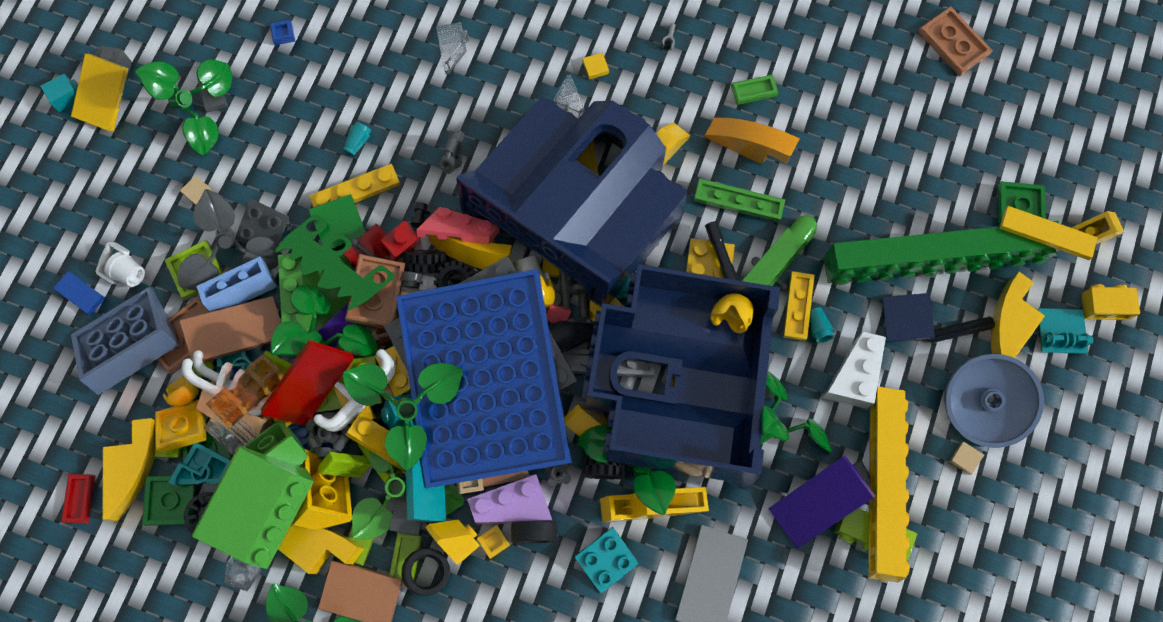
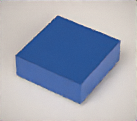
(282, 32)

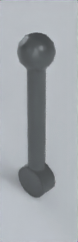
(355, 243)
(783, 286)

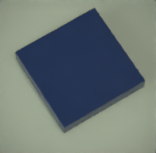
(908, 317)

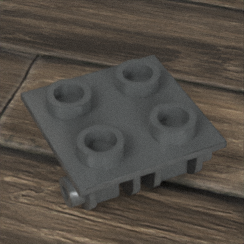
(262, 221)

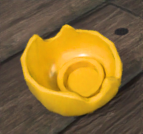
(180, 392)

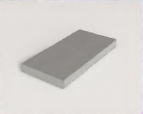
(711, 577)

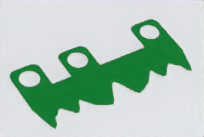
(335, 272)

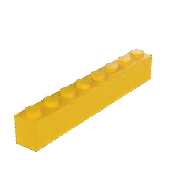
(888, 483)

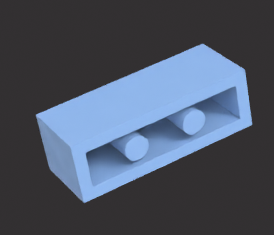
(237, 285)

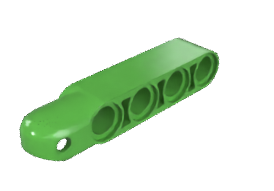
(783, 252)

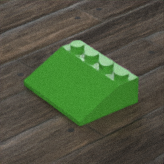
(291, 278)
(253, 507)

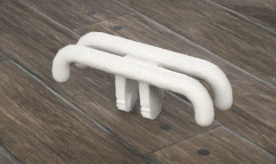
(221, 379)
(353, 408)

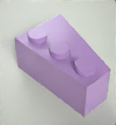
(511, 503)

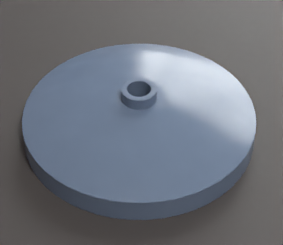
(1015, 406)

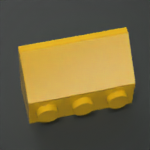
(327, 500)

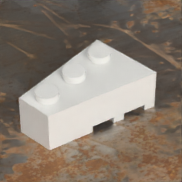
(859, 373)

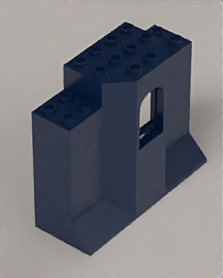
(566, 212)
(713, 412)

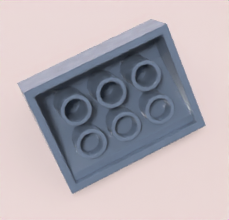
(122, 341)

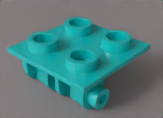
(1064, 331)
(606, 560)

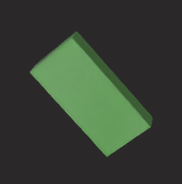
(754, 89)

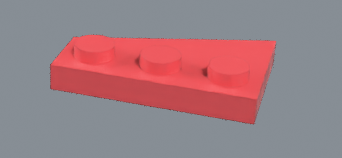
(454, 224)

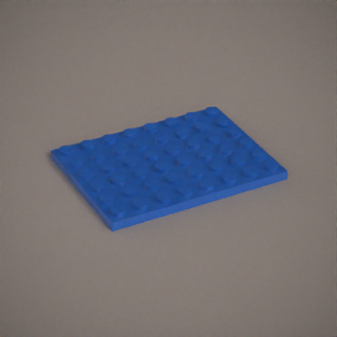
(509, 392)

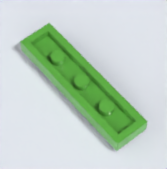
(739, 200)

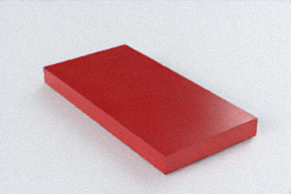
(307, 383)

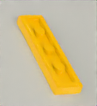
(1048, 233)

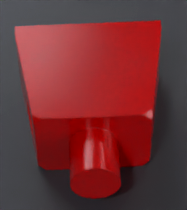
(397, 242)

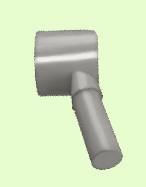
(669, 38)

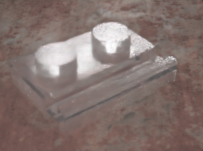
(230, 438)

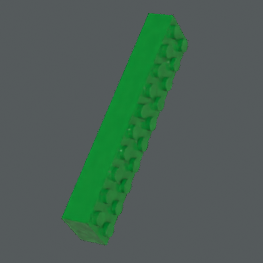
(931, 254)

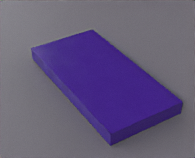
(821, 502)

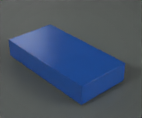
(79, 293)

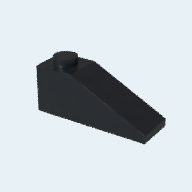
(570, 334)

